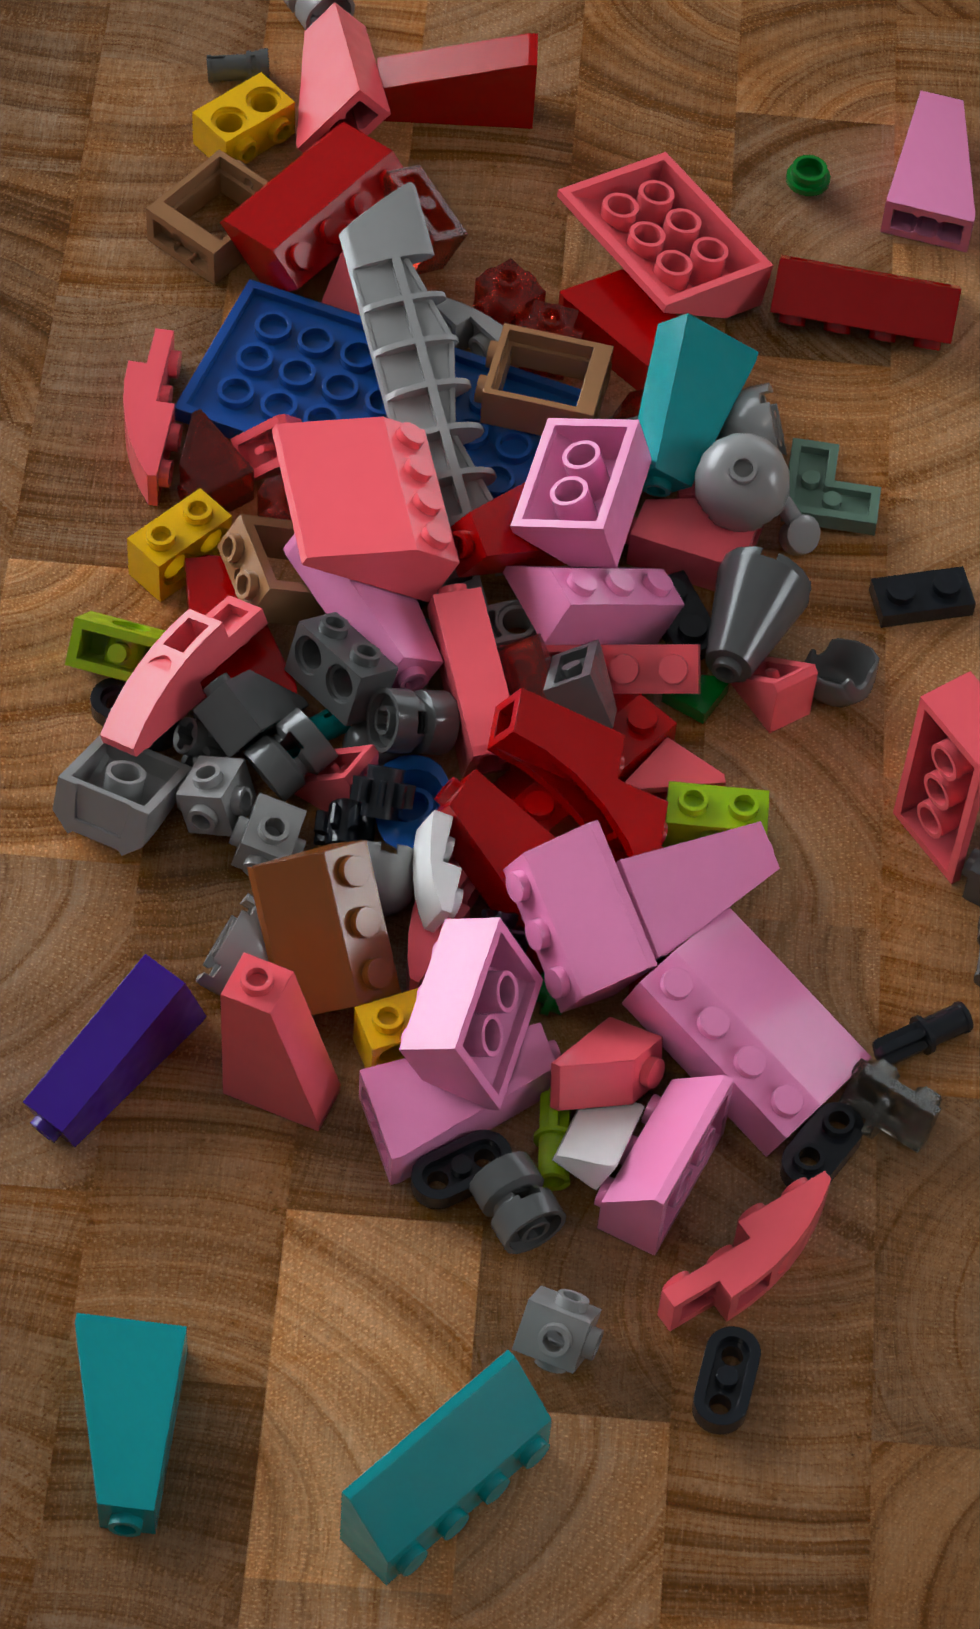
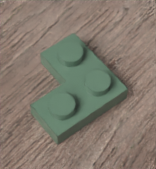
(831, 502)

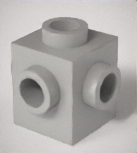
(215, 795)
(267, 832)
(559, 1330)

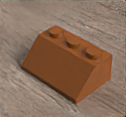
(326, 925)

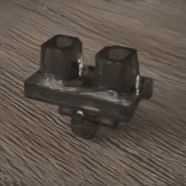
(890, 1105)

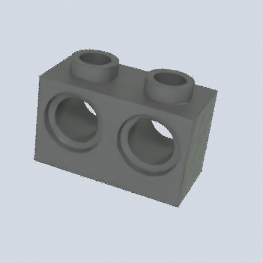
(338, 666)

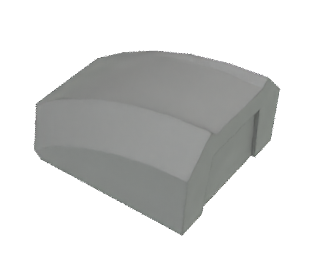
(117, 795)

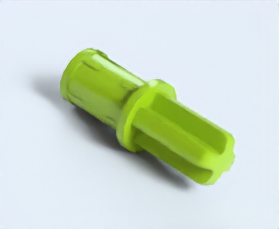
(547, 1138)

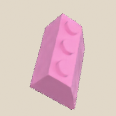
(583, 490)
(596, 603)
(579, 917)
(472, 1011)
(664, 1160)

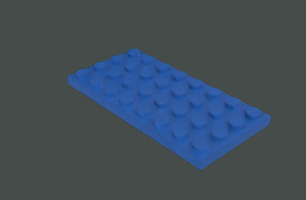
(316, 365)

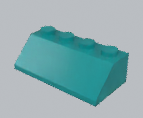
(445, 1470)

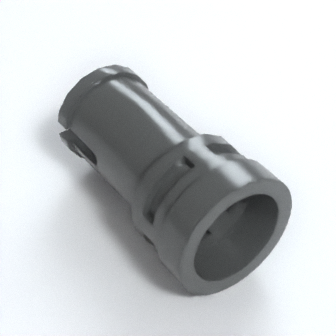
(238, 66)

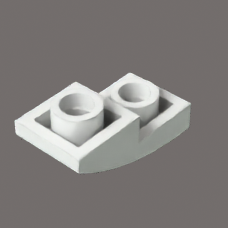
(433, 877)

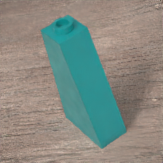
(688, 397)
(131, 1406)

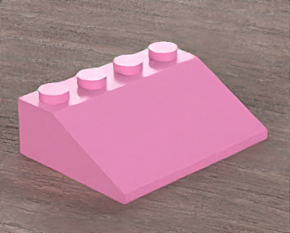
(746, 1016)

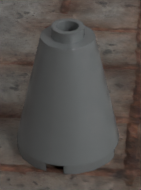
(752, 610)

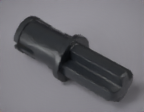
(923, 1034)

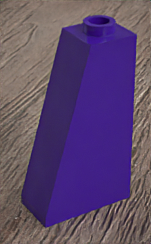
(114, 1052)

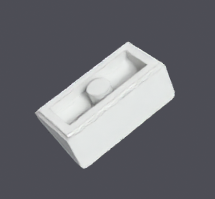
(597, 1141)

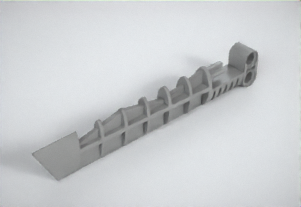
(417, 362)

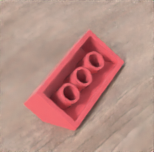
(942, 774)

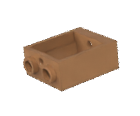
(186, 241)
(547, 354)
(245, 558)

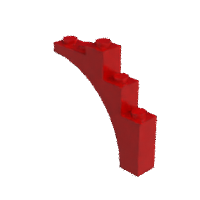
(581, 769)

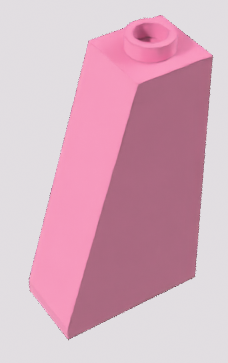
(933, 180)
(381, 616)
(694, 882)
(417, 1117)

